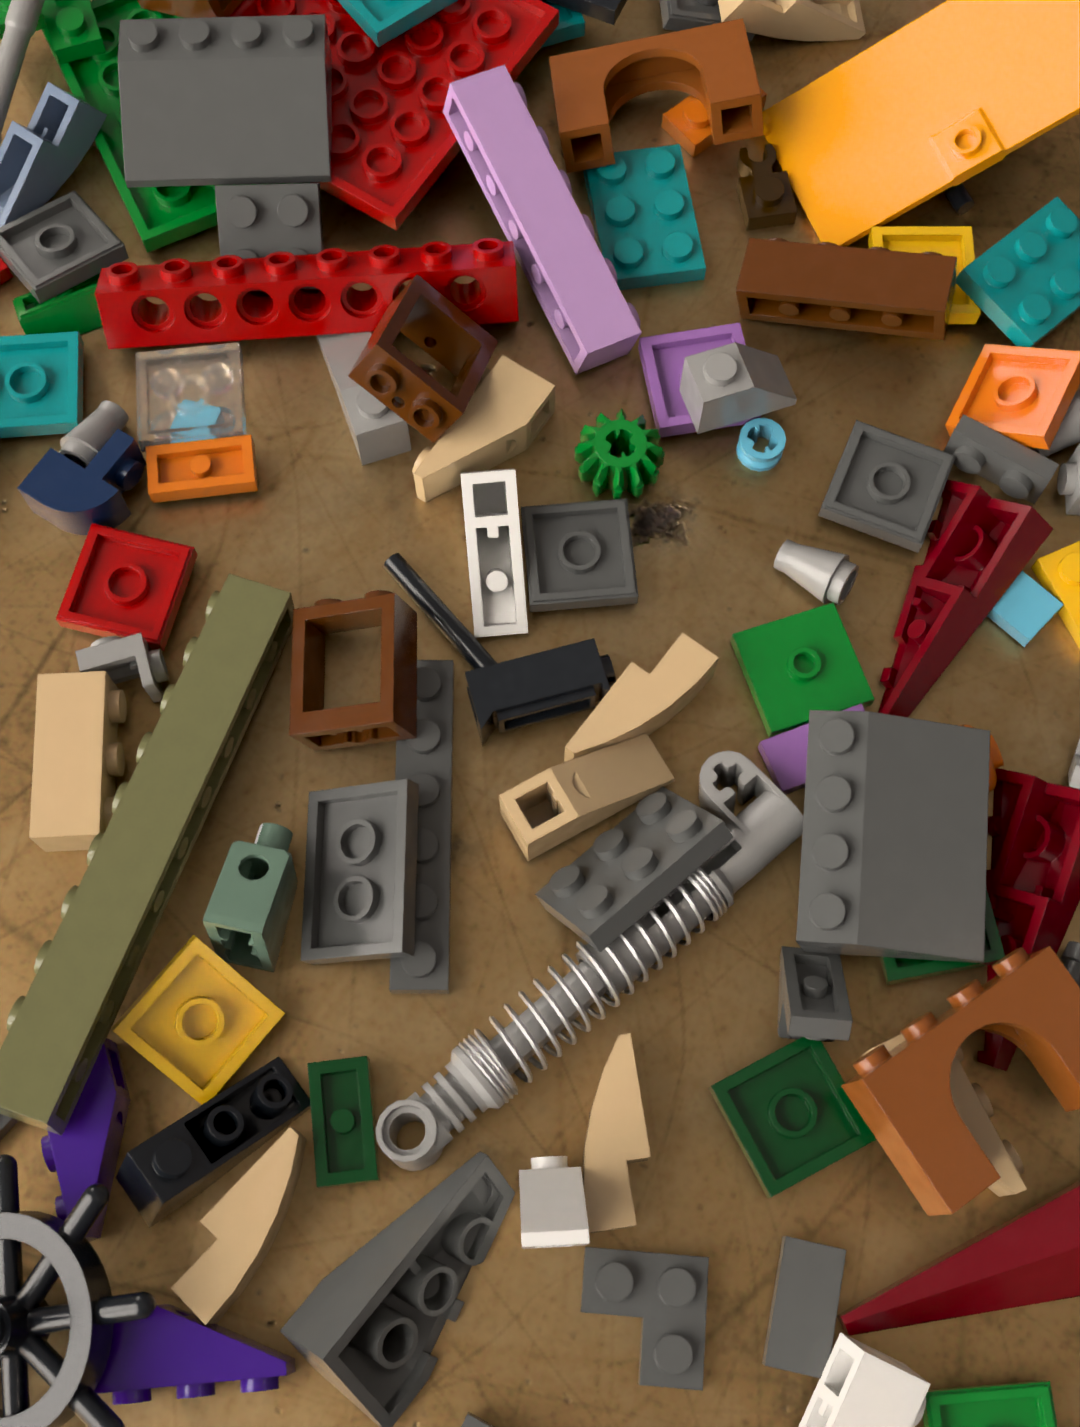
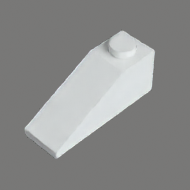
(494, 552)
(552, 1204)
(865, 1390)

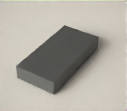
(804, 1307)

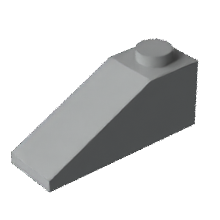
(373, 426)

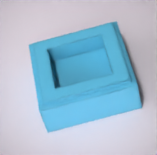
(1024, 609)

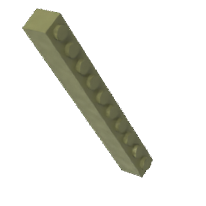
(140, 856)

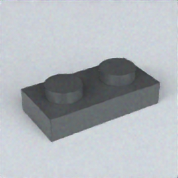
(1000, 460)

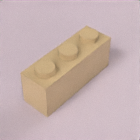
(75, 758)

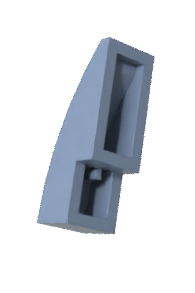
(45, 153)

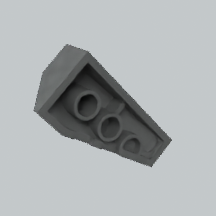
(385, 1306)

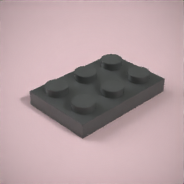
(633, 867)
(360, 873)

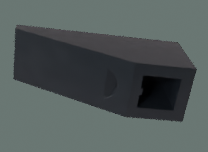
(210, 1141)

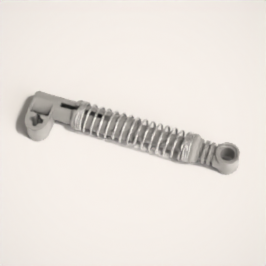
(482, 1071)

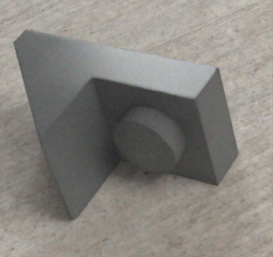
(812, 996)

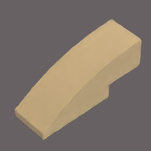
(798, 18)
(643, 700)
(613, 1140)
(245, 1229)

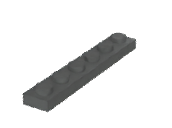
(430, 764)

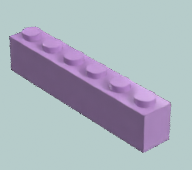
(541, 219)

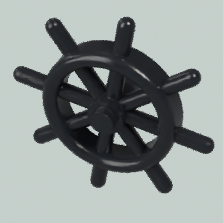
(29, 1319)

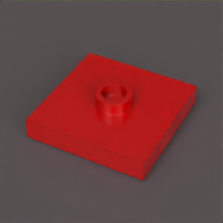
(127, 585)

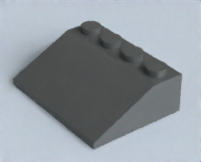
(225, 100)
(894, 838)

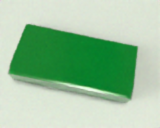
(67, 312)

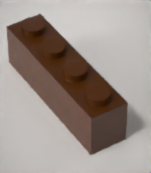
(847, 287)

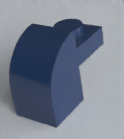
(81, 496)

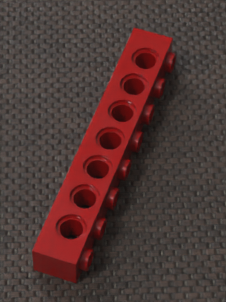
(287, 311)

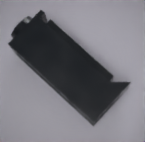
(538, 687)

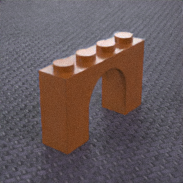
(702, 61)
(908, 1090)

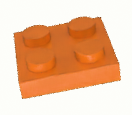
(1020, 392)

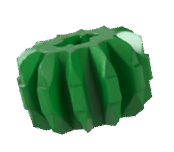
(638, 460)

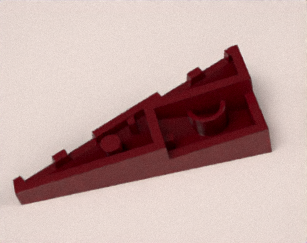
(969, 565)
(1031, 873)
(1002, 1268)

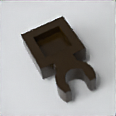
(764, 195)

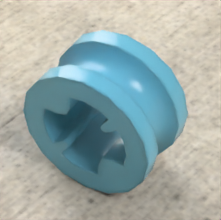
(773, 452)

